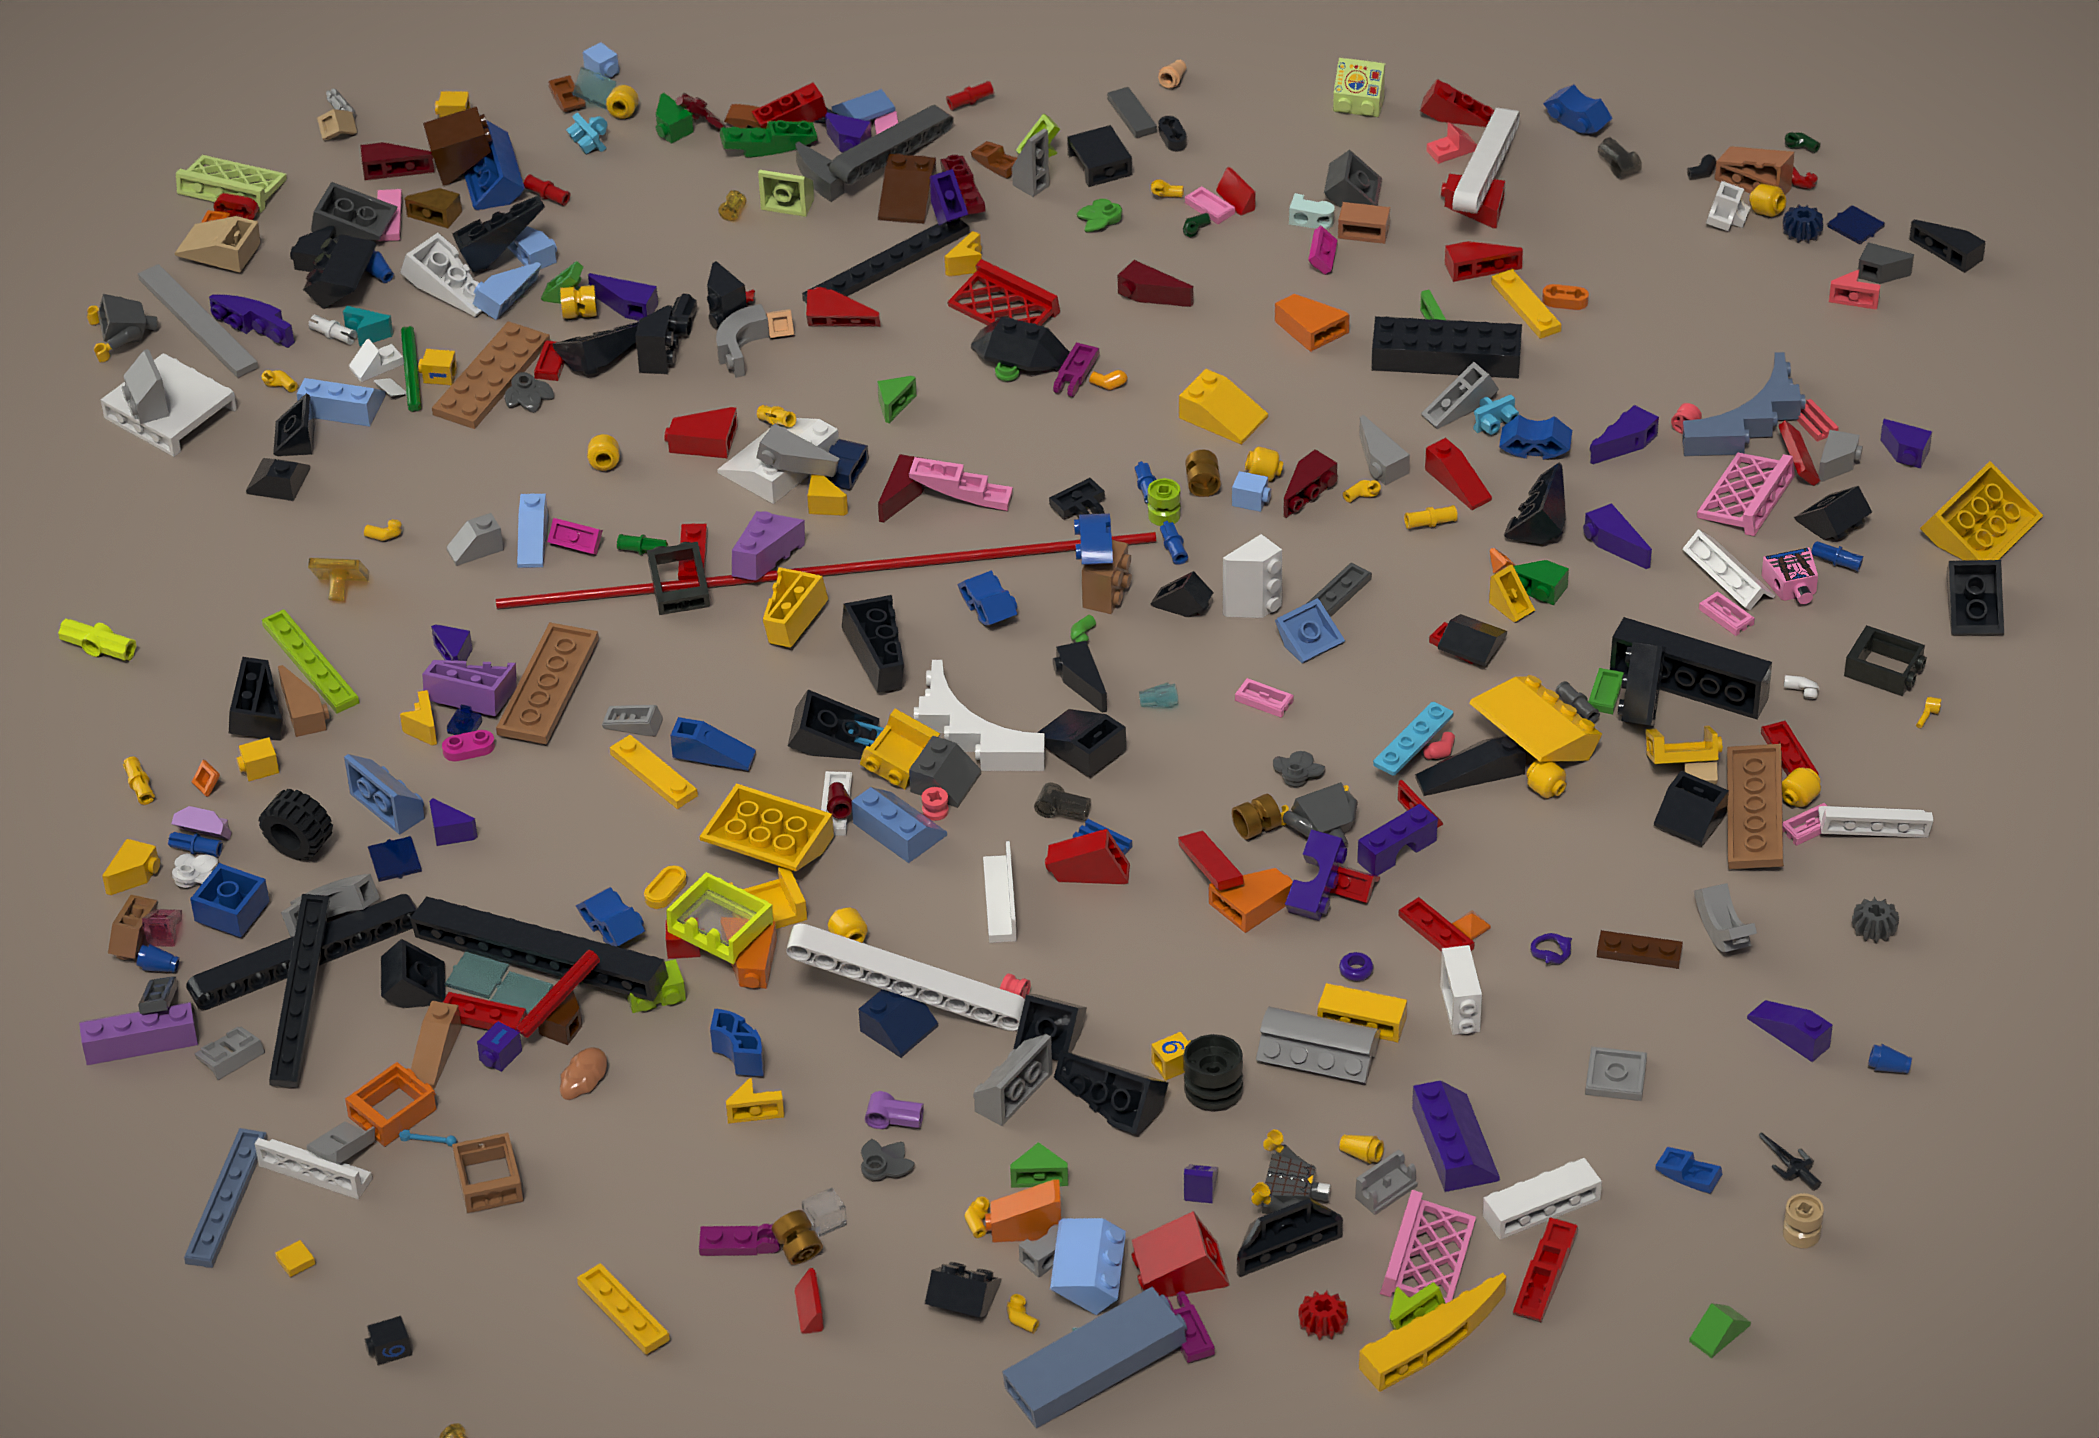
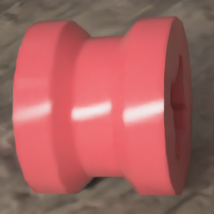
(1685, 412)
(935, 803)
(1016, 986)

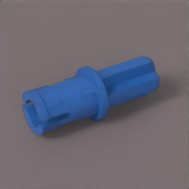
(1144, 478)
(1174, 543)
(1837, 556)
(195, 844)

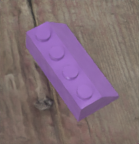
(138, 1033)

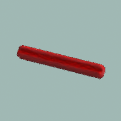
(558, 993)

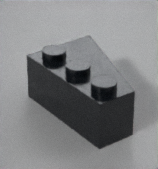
(254, 702)

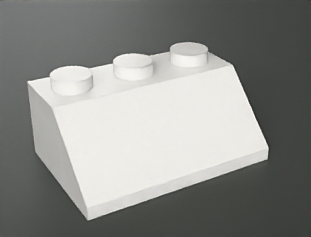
(1252, 579)

